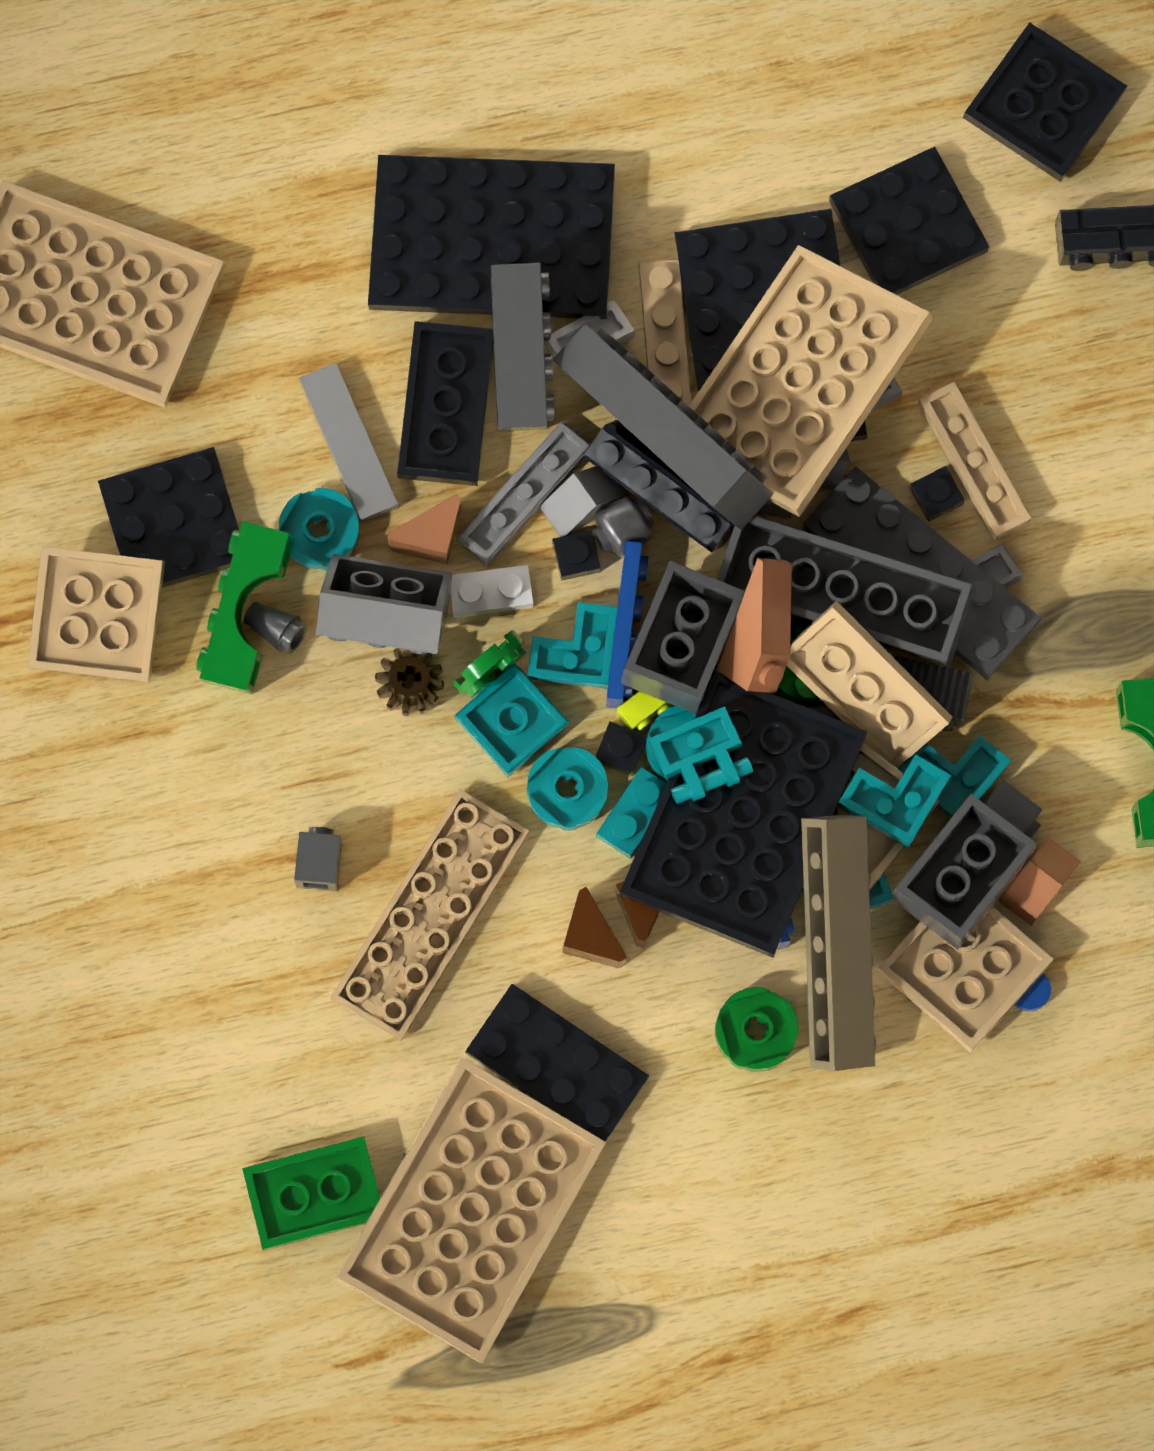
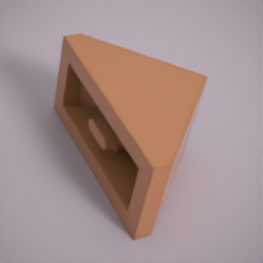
(430, 533)
(1039, 881)

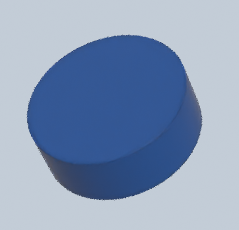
(1035, 996)

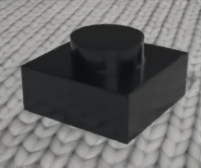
(937, 493)
(576, 555)
(621, 748)

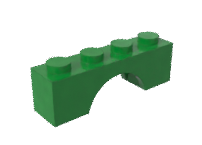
(257, 558)
(1136, 716)

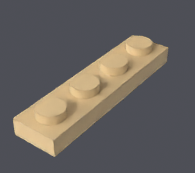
(665, 325)
(974, 461)

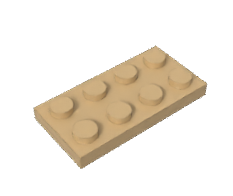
(865, 685)

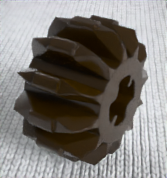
(420, 690)

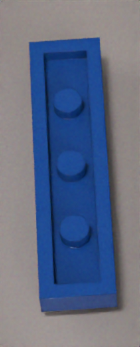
(629, 608)

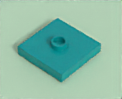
(511, 720)

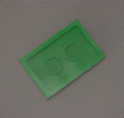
(312, 1193)

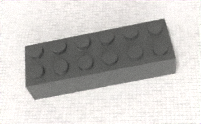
(665, 424)
(888, 598)

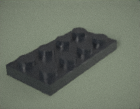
(445, 403)
(556, 1063)

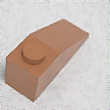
(761, 631)

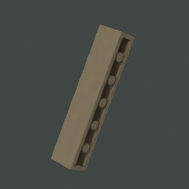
(838, 942)

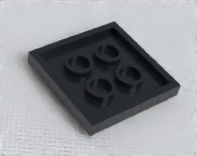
(1045, 102)
(909, 222)
(173, 515)

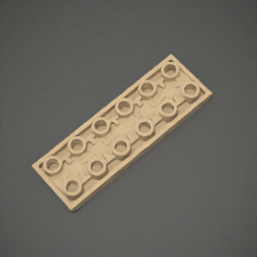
(430, 915)

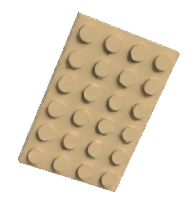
(98, 295)
(808, 372)
(471, 1210)

